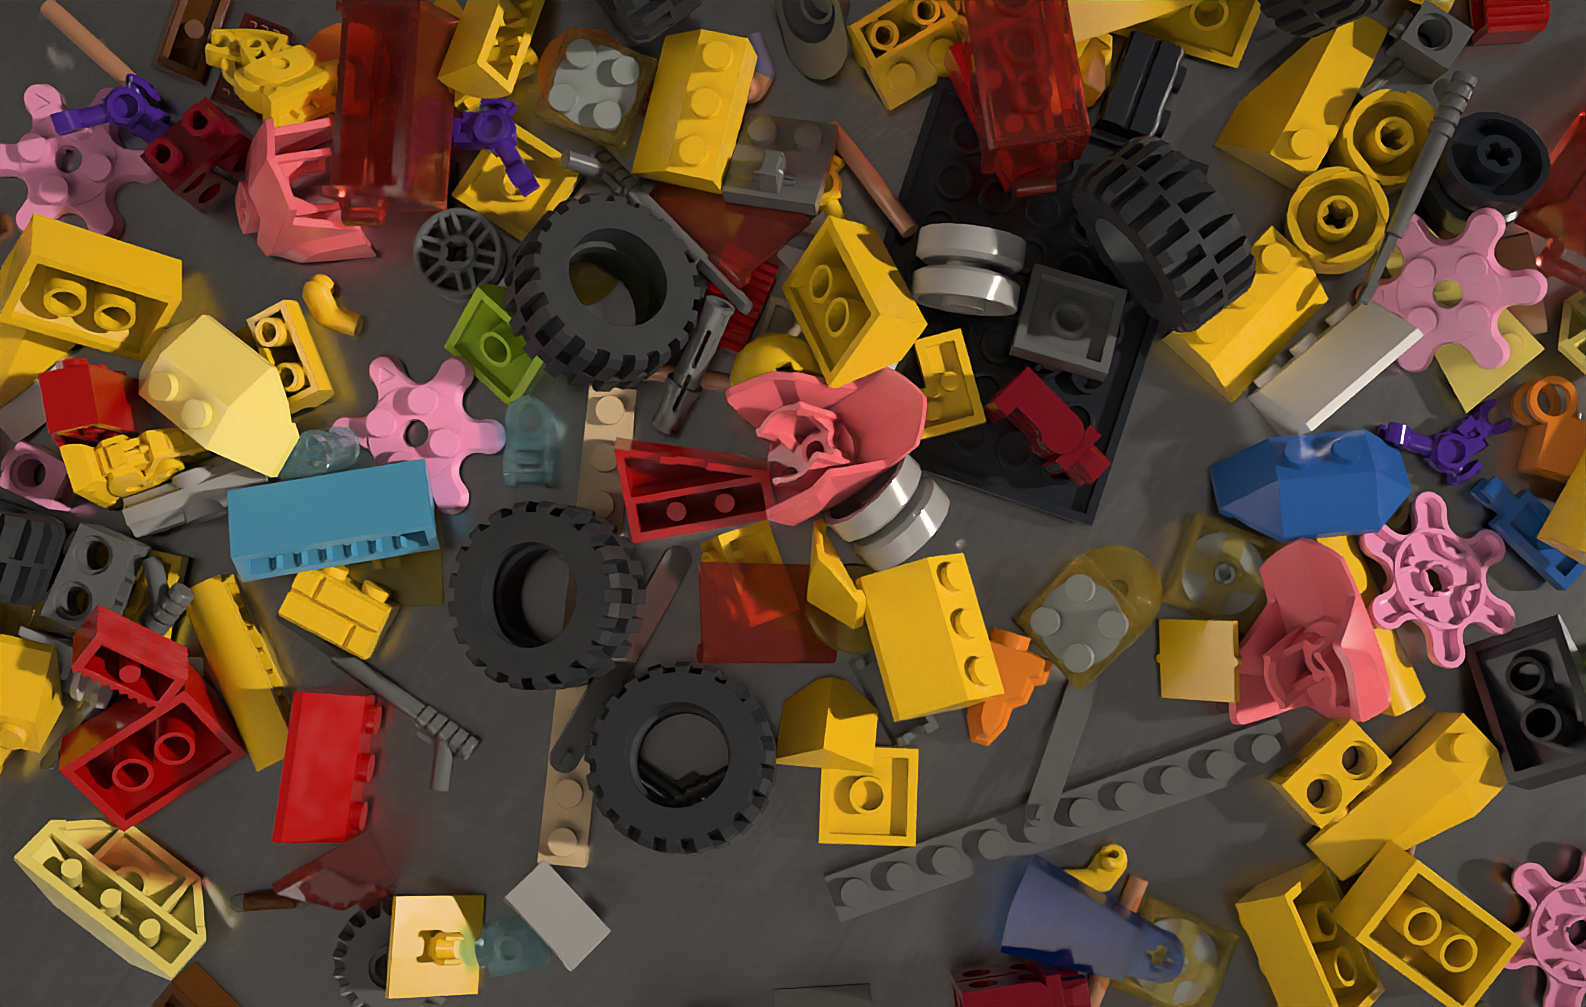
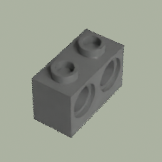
(105, 586)

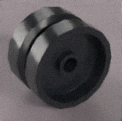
(1486, 165)

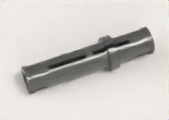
(672, 413)

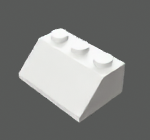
(1331, 367)

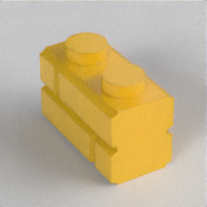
(341, 609)

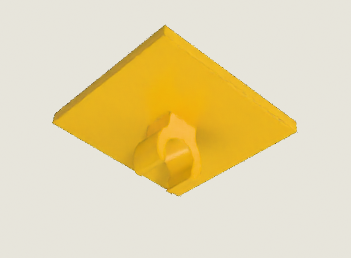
(434, 945)

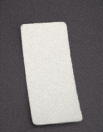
(23, 413)

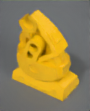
(273, 76)
(128, 465)

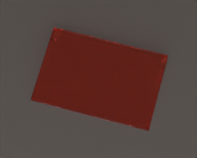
(730, 233)
(757, 615)

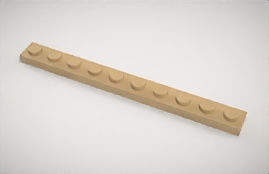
(567, 796)

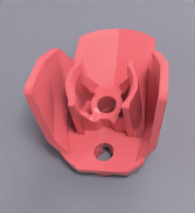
(286, 223)
(829, 438)
(1310, 642)

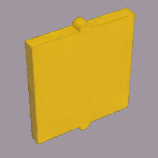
(1199, 659)

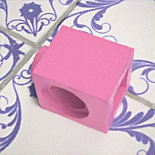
(18, 476)

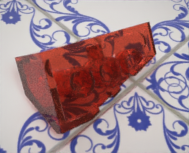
(342, 877)

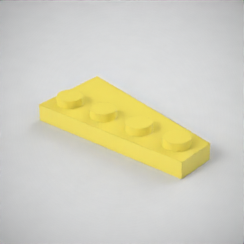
(1464, 375)

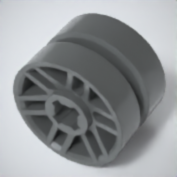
(444, 239)

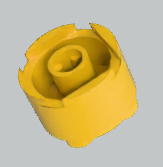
(1386, 115)
(1345, 196)

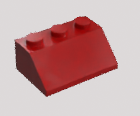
(143, 759)
(326, 766)

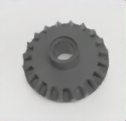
(361, 960)

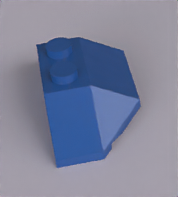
(1313, 485)

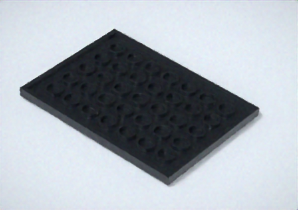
(949, 187)

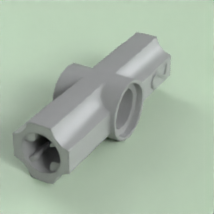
(189, 498)

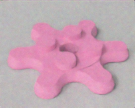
(88, 190)
(1484, 285)
(438, 405)
(1460, 570)
(1546, 943)

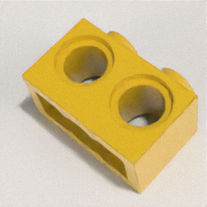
(1323, 760)

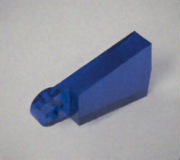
(1083, 930)

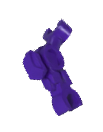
(121, 108)
(497, 134)
(1452, 449)

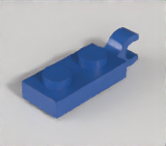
(1519, 523)

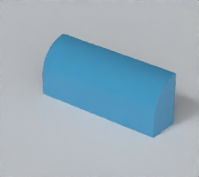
(332, 520)

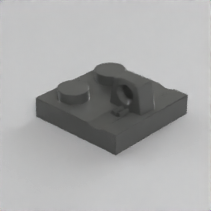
(781, 163)
(1068, 322)

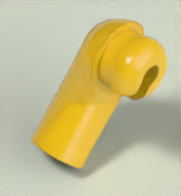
(321, 304)
(1103, 869)

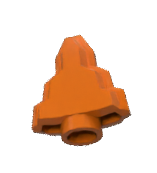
(1019, 675)

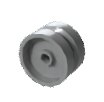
(968, 269)
(890, 515)

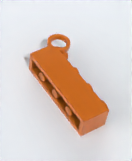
(1553, 439)

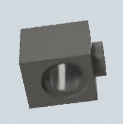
(1446, 35)

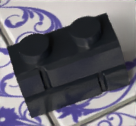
(1141, 86)

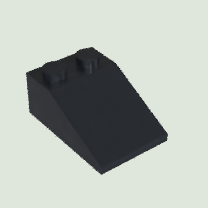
(1534, 701)

